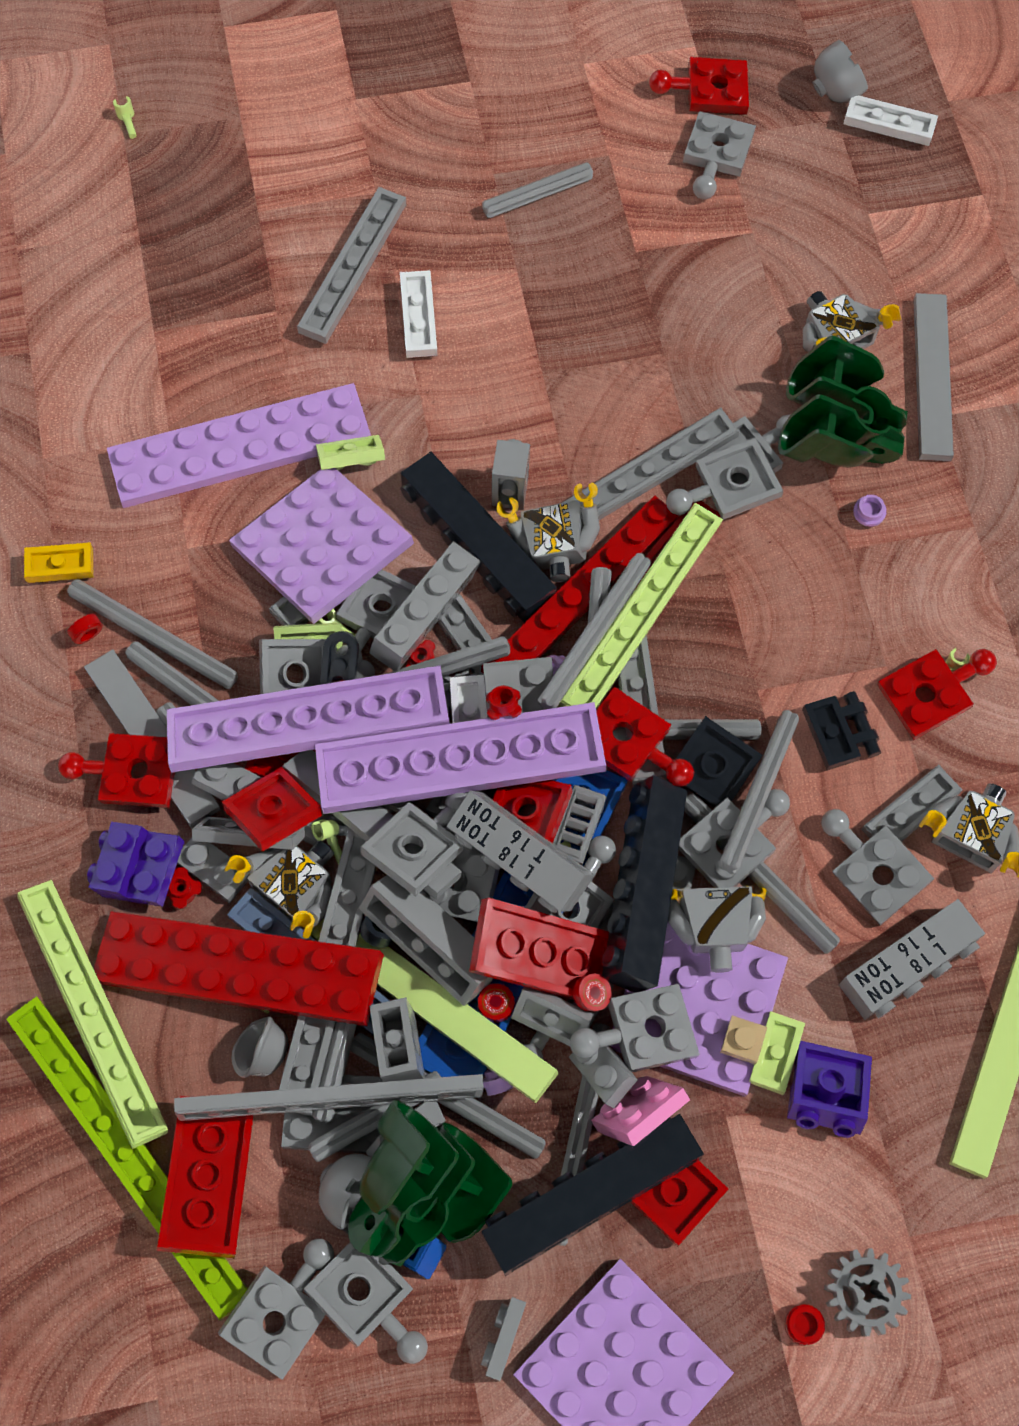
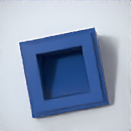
(426, 1258)

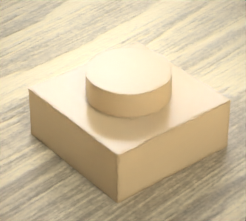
(743, 1039)

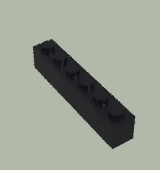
(463, 520)
(644, 885)
(590, 1195)

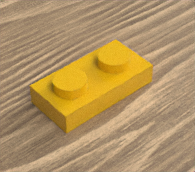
(58, 562)

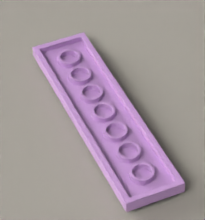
(235, 445)
(303, 717)
(459, 758)

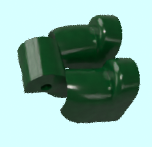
(840, 411)
(423, 1186)

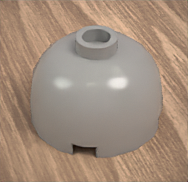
(838, 74)
(341, 1188)

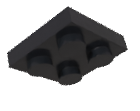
(718, 761)

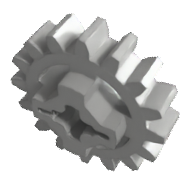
(859, 1307)

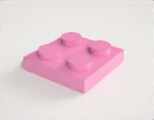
(640, 1110)

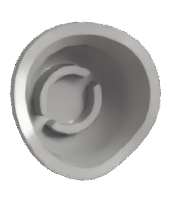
(259, 1049)

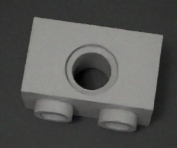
(510, 472)
(397, 1041)

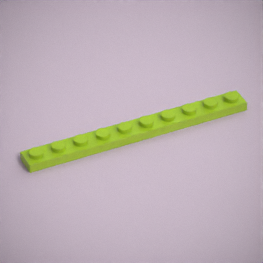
(134, 1167)

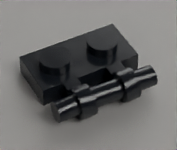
(833, 734)

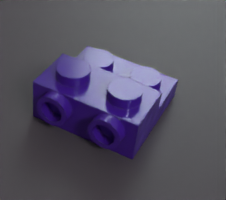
(135, 864)
(830, 1089)

